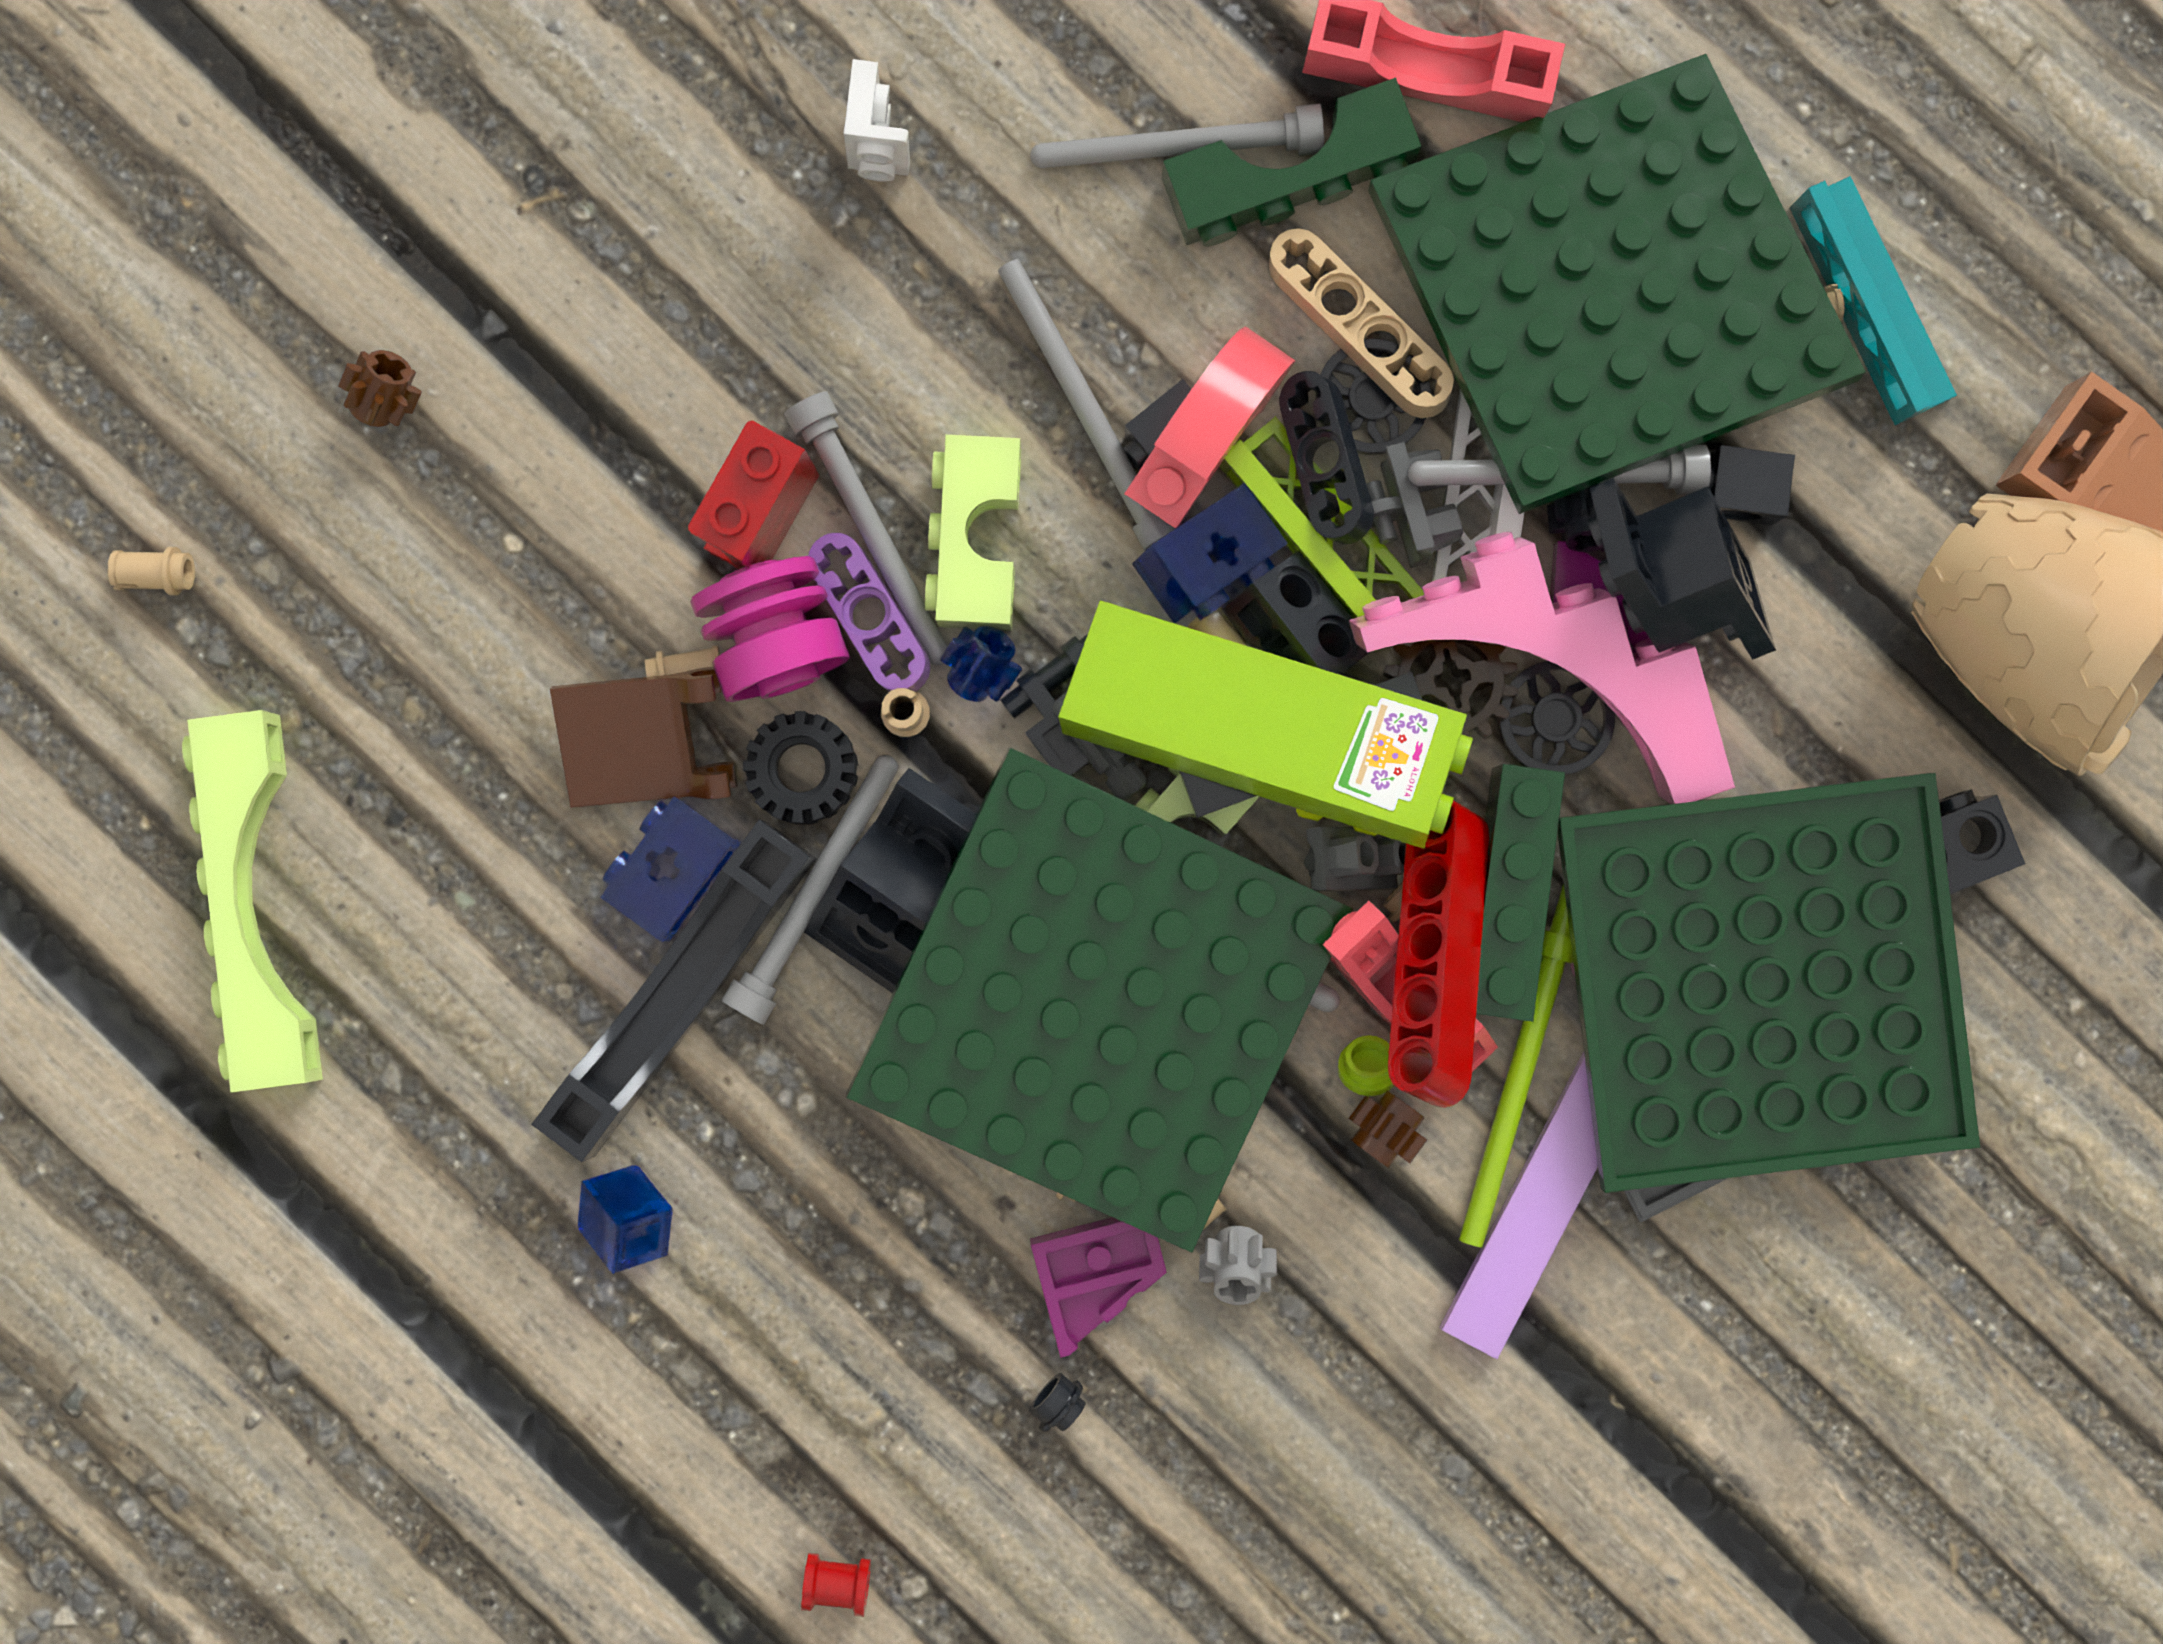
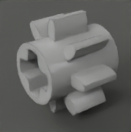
(1238, 1265)

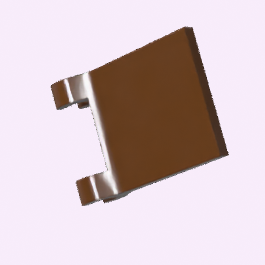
(636, 739)

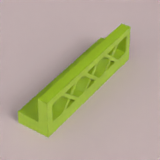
(1298, 531)

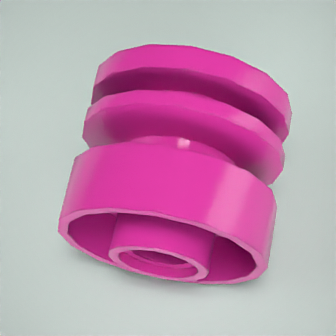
(767, 620)

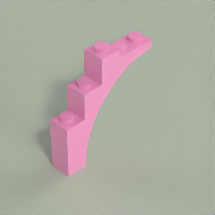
(1507, 603)

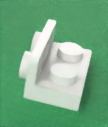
(869, 141)

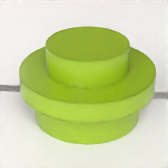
(1365, 1066)

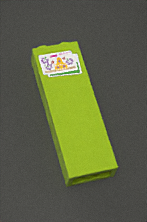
(1265, 725)

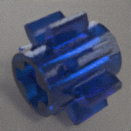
(981, 663)

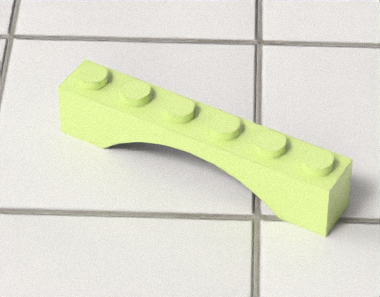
(236, 775)

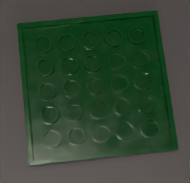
(1614, 282)
(1768, 982)
(1098, 1001)

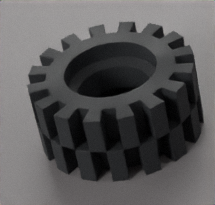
(767, 750)

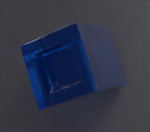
(624, 1218)

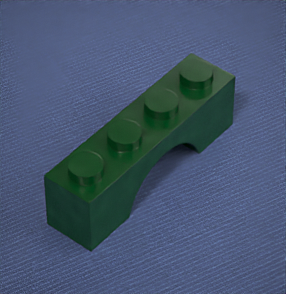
(1219, 191)
(1520, 862)

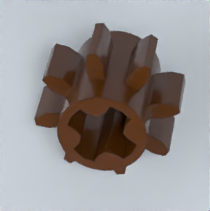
(379, 388)
(1388, 1129)

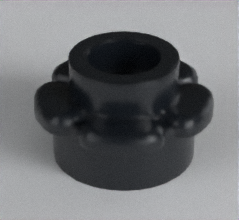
(1058, 1403)

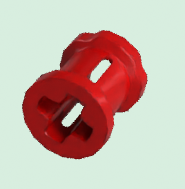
(836, 1584)

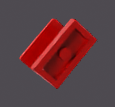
(754, 497)

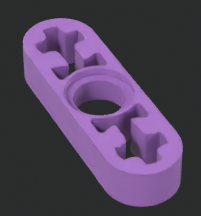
(905, 642)

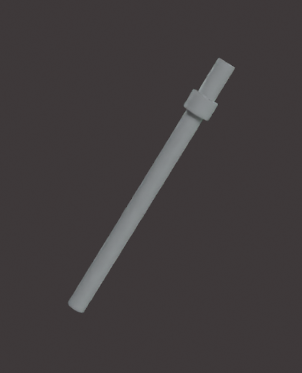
(1149, 526)

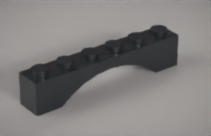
(676, 993)

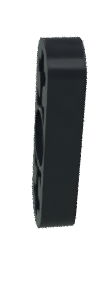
(1345, 476)

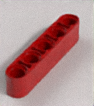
(1439, 961)

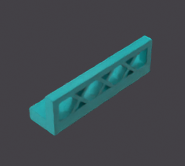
(1874, 299)

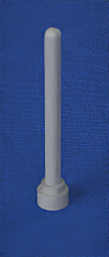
(1297, 131)
(817, 425)
(1681, 471)
(755, 991)

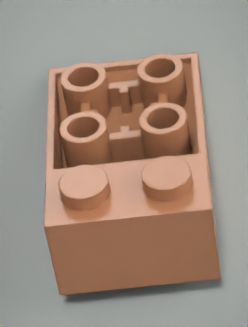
(2093, 453)

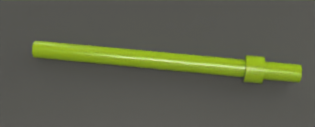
(1555, 955)

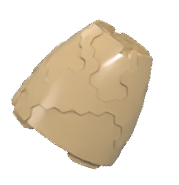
(2050, 622)

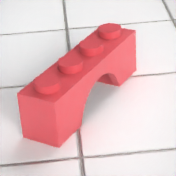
(1489, 74)

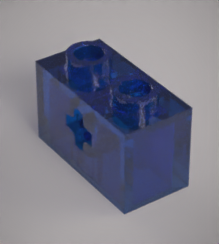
(1180, 566)
(666, 903)

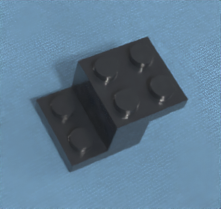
(1679, 570)
(892, 880)

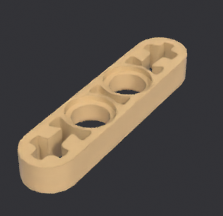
(1367, 317)

